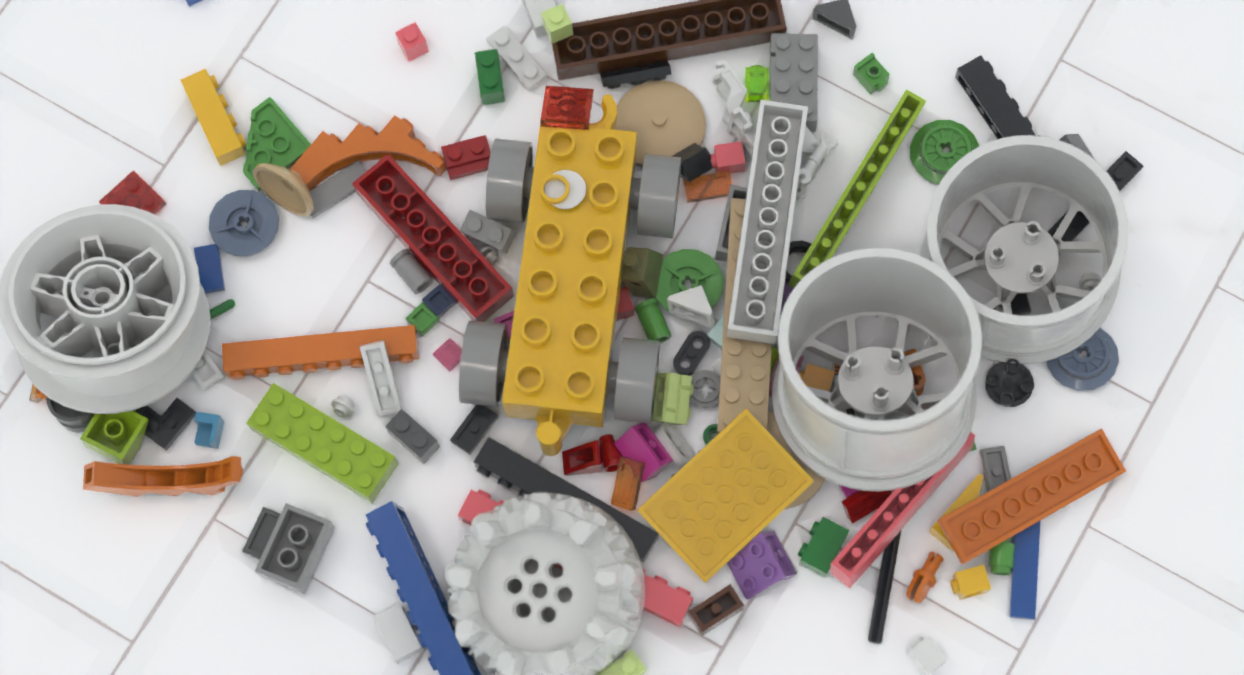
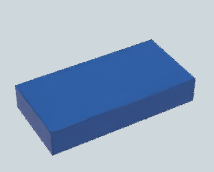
(209, 268)

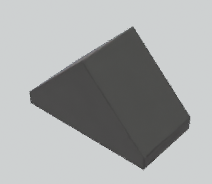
(836, 16)

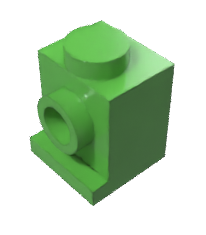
(866, 79)

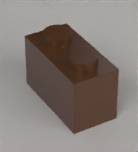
(716, 610)

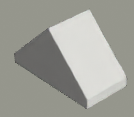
(692, 305)

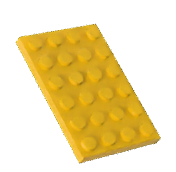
(725, 495)

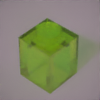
(756, 83)

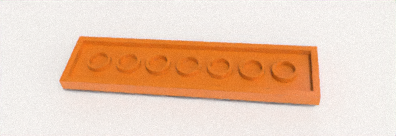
(1031, 496)

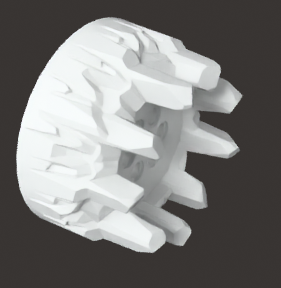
(597, 568)

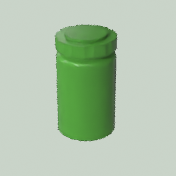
(653, 320)

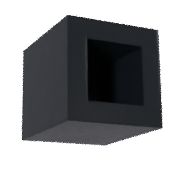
(694, 161)

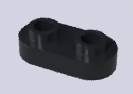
(691, 354)

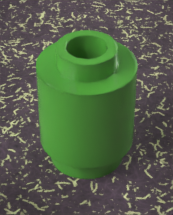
(1002, 558)

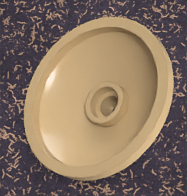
(284, 188)

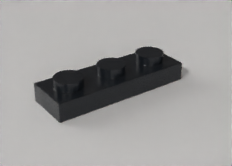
(636, 74)

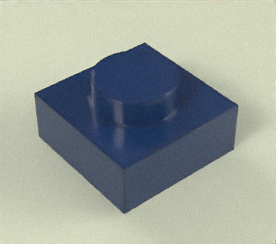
(439, 301)

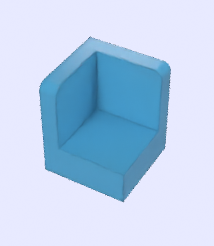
(208, 429)

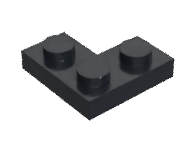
(167, 427)

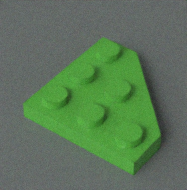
(272, 139)

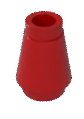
(609, 453)

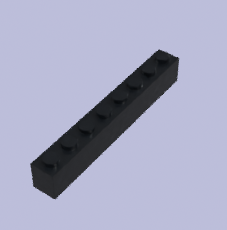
(528, 477)

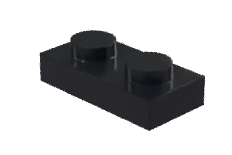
(474, 428)

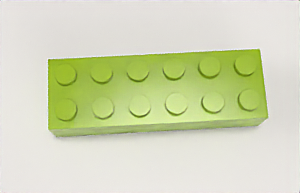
(322, 443)

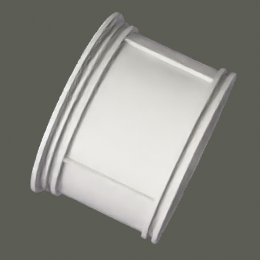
(1023, 254)
(875, 379)

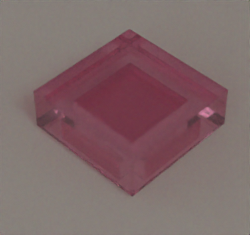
(448, 354)

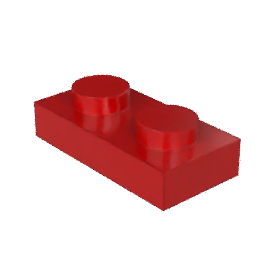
(863, 503)

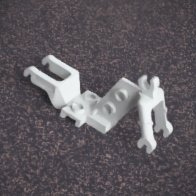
(741, 125)

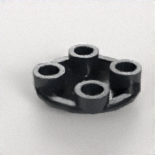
(1009, 383)

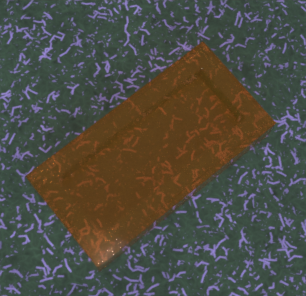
(708, 187)
(627, 483)

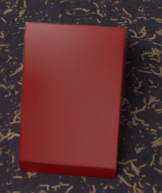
(582, 459)

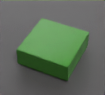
(422, 318)

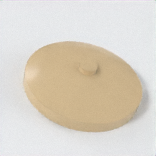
(663, 116)

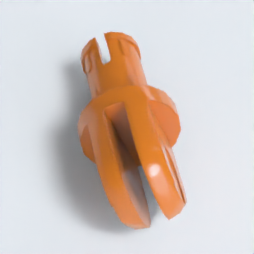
(924, 578)

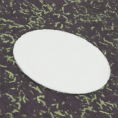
(577, 187)

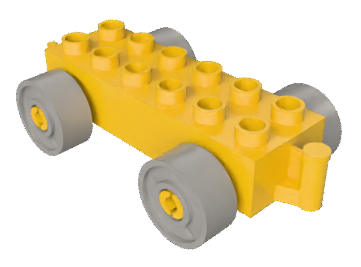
(570, 281)

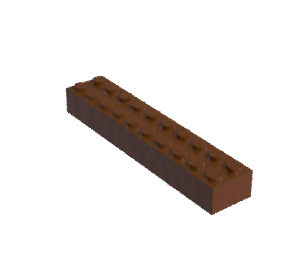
(666, 35)

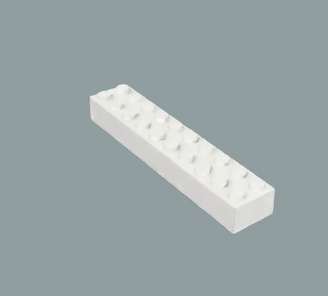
(767, 222)

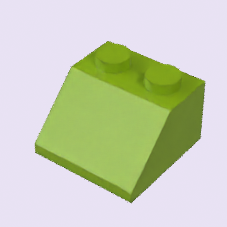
(116, 435)

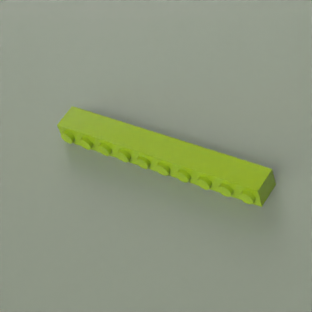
(861, 185)

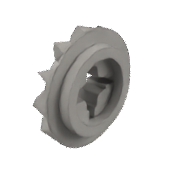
(713, 382)

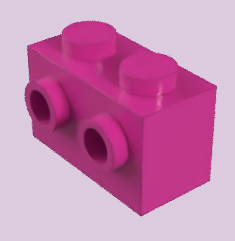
(644, 446)

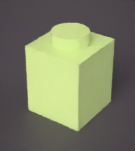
(557, 23)

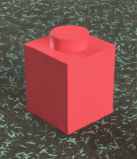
(412, 41)
(728, 157)

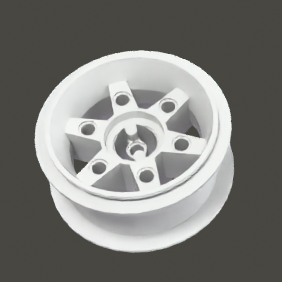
(74, 267)

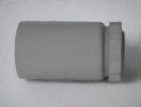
(411, 271)

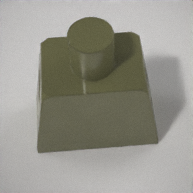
(643, 268)

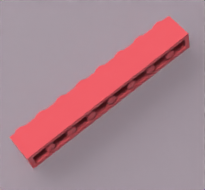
(888, 522)

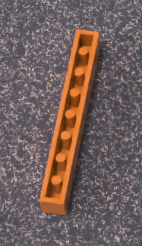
(315, 352)

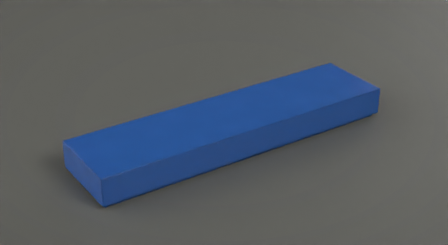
(1025, 573)

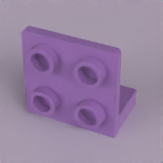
(761, 564)

